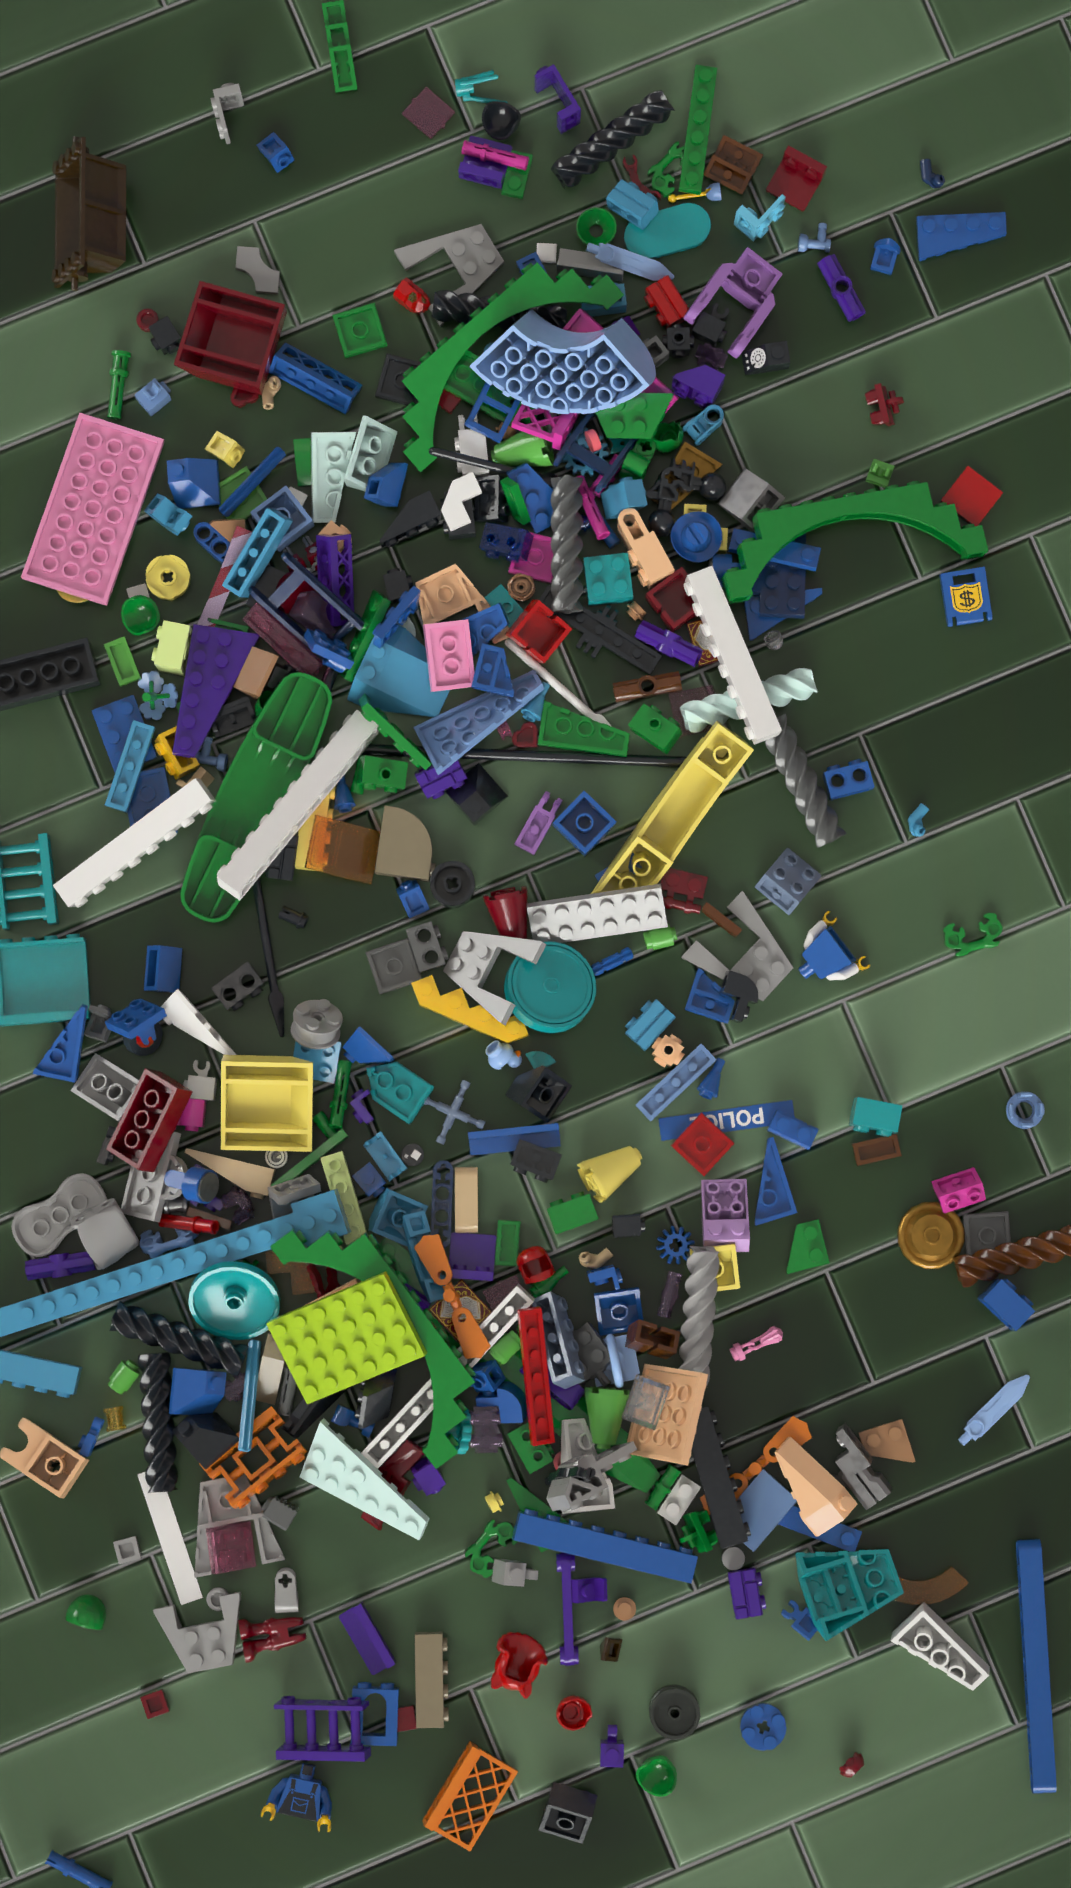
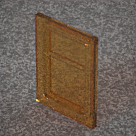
(342, 849)

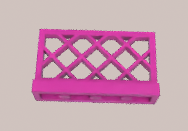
(560, 430)

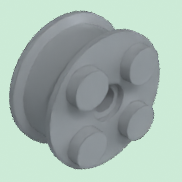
(316, 1024)

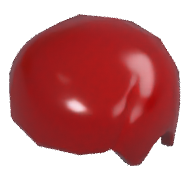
(573, 1712)

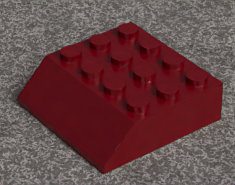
(230, 337)

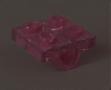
(230, 1547)

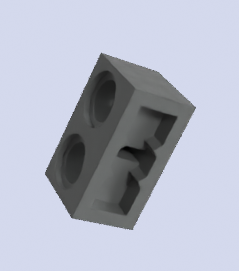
(420, 948)

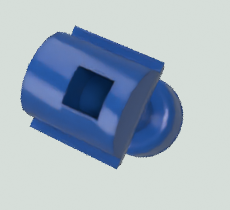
(346, 1416)

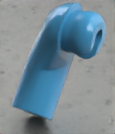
(915, 820)

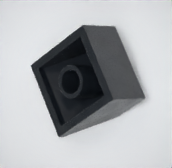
(568, 1812)

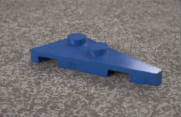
(758, 625)
(64, 1056)
(774, 1192)

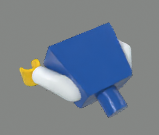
(828, 954)

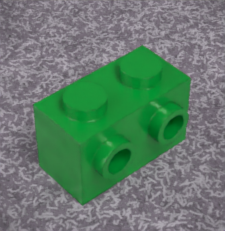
(532, 1456)

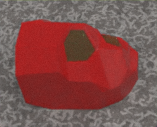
(411, 297)

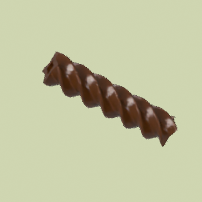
(1011, 1257)

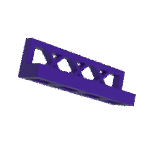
(327, 565)

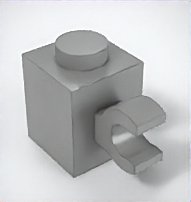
(202, 1085)
(512, 1572)

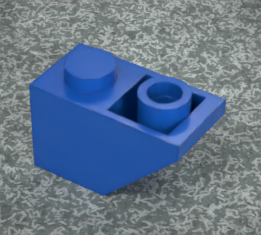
(386, 485)

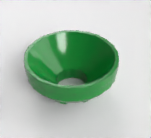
(596, 217)

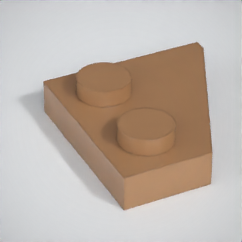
(888, 1441)

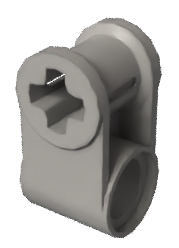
(286, 1594)

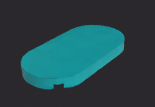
(669, 231)

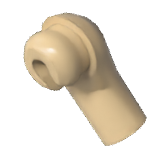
(271, 387)
(593, 1260)

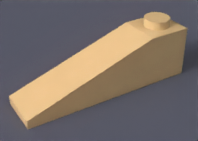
(245, 1175)

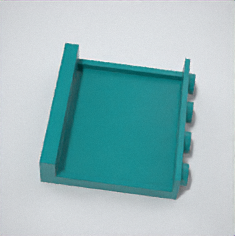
(43, 980)

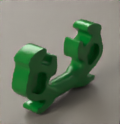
(660, 181)
(954, 939)
(479, 1563)

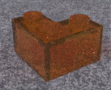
(300, 1277)

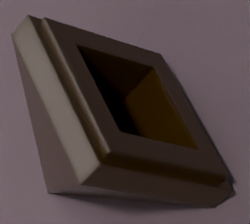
(610, 1649)

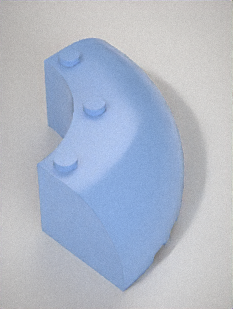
(567, 368)

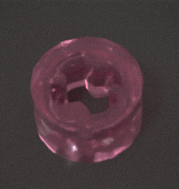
(504, 730)

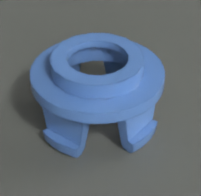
(1037, 1110)

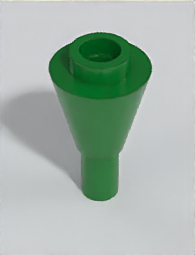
(548, 1284)

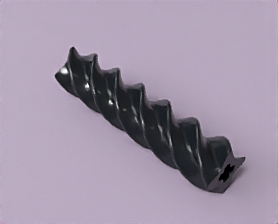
(617, 135)
(450, 307)
(178, 1338)
(158, 1426)

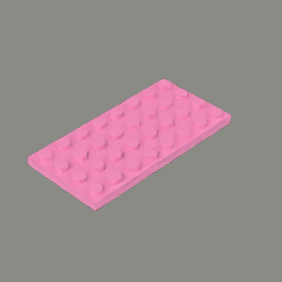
(93, 509)

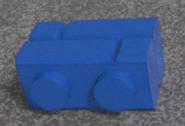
(792, 1129)

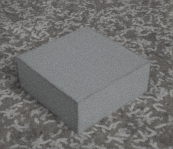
(127, 1549)

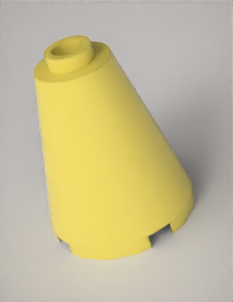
(608, 1171)

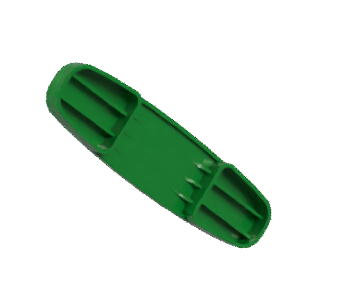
(263, 768)

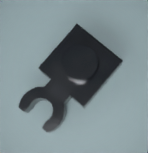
(105, 1156)

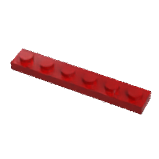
(536, 1376)

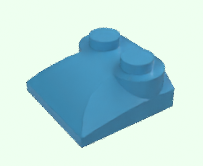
(388, 1214)

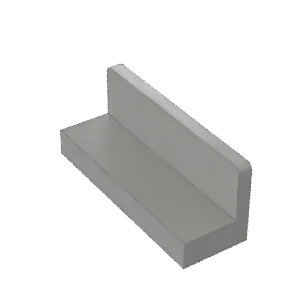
(586, 265)

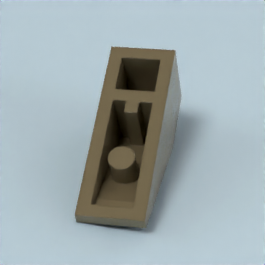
(270, 1372)

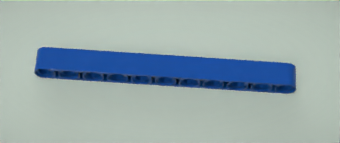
(1036, 1666)

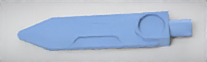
(629, 261)
(994, 1409)

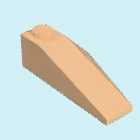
(819, 1495)

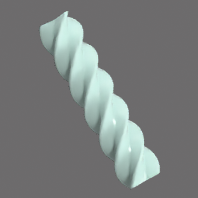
(719, 707)

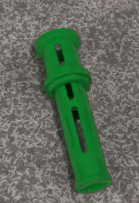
(116, 372)

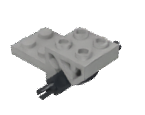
(583, 1477)

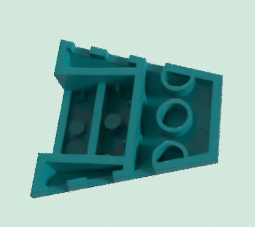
(846, 1586)

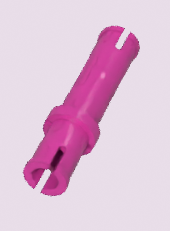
(488, 153)
(592, 511)

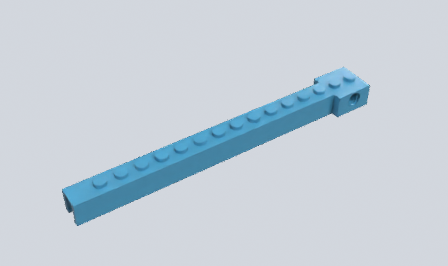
(311, 1216)

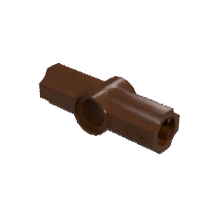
(632, 688)

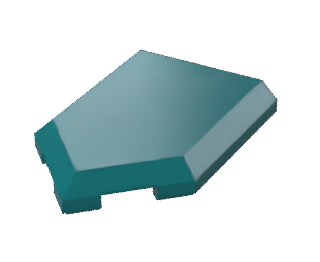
(398, 1089)

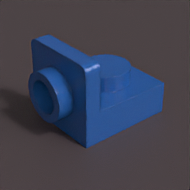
(276, 152)
(412, 898)
(370, 1180)

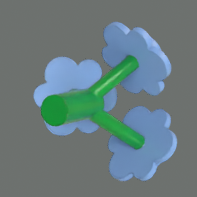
(153, 706)

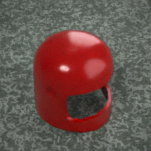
(535, 1264)

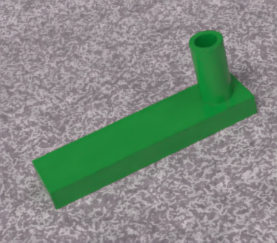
(334, 1139)

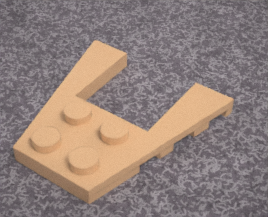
(449, 594)

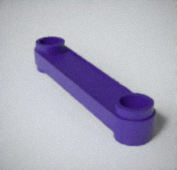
(568, 1652)

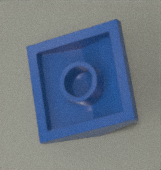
(617, 1310)

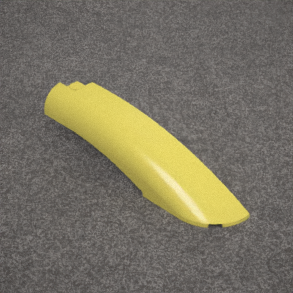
(677, 810)

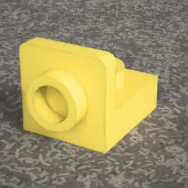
(225, 449)

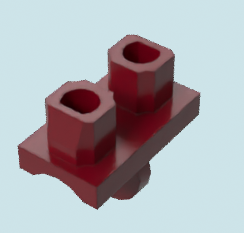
(880, 396)

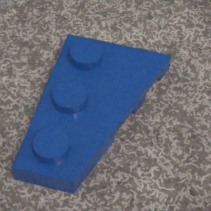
(486, 626)

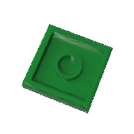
(359, 330)

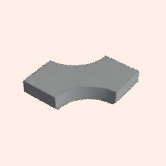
(250, 262)

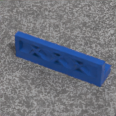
(313, 379)
(507, 1139)

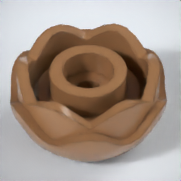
(521, 580)

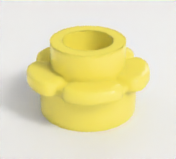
(494, 1501)

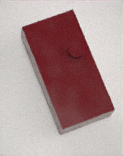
(149, 1120)

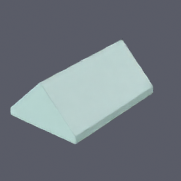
(370, 452)

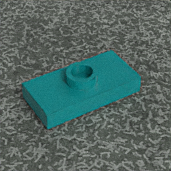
(510, 606)

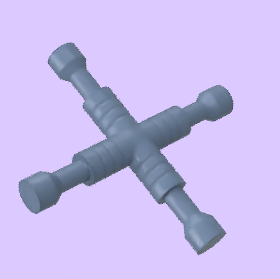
(454, 1112)

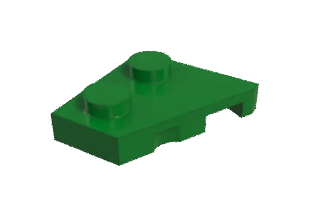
(807, 1248)

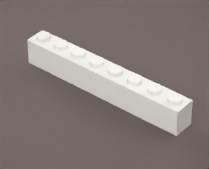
(732, 655)
(134, 843)

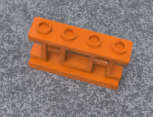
(265, 1472)

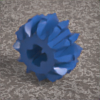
(681, 1250)

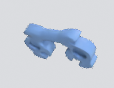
(154, 1244)

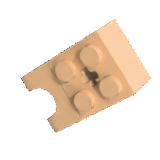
(643, 549)
(39, 1455)

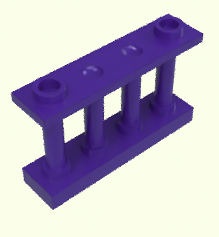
(312, 1750)

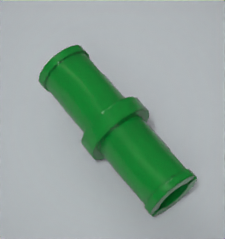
(663, 1487)

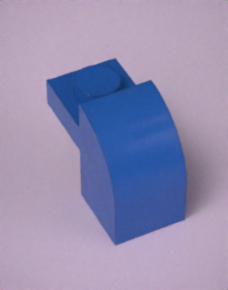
(510, 1401)

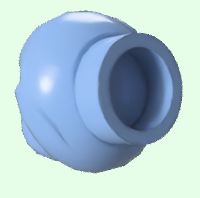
(502, 1054)

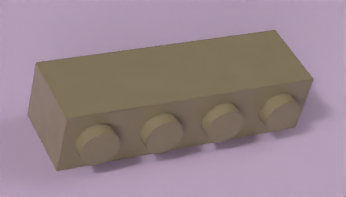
(430, 1679)

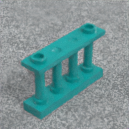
(46, 890)

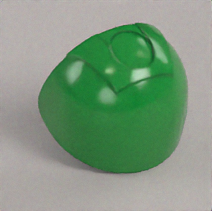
(140, 615)
(87, 1612)
(657, 1776)

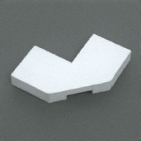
(459, 491)

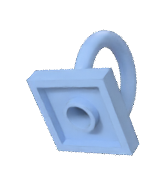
(623, 1361)

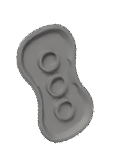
(44, 1225)

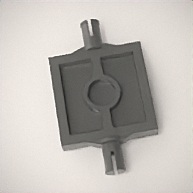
(593, 1354)

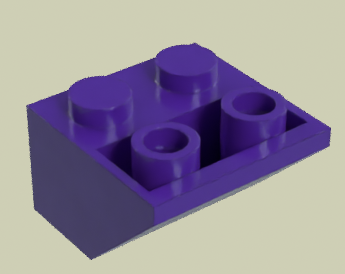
(699, 384)

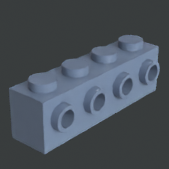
(560, 1344)

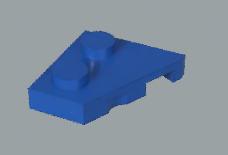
(493, 672)

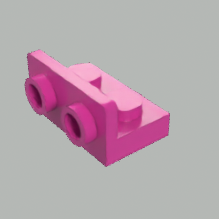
(959, 1190)

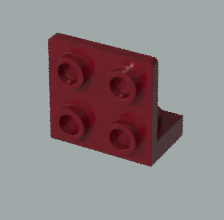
(796, 178)

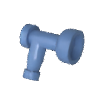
(821, 242)
(204, 758)

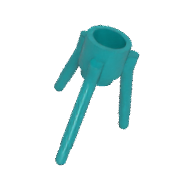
(466, 86)

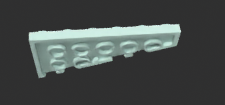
(357, 1481)

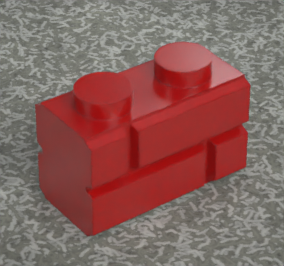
(666, 302)

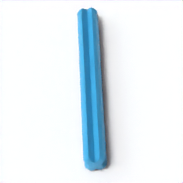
(249, 1396)

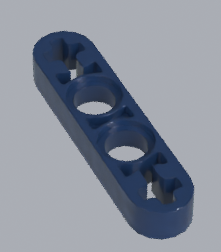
(446, 1204)

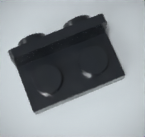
(492, 502)
(535, 1160)

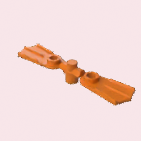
(435, 1260)
(793, 1428)

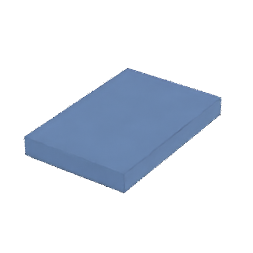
(764, 1506)

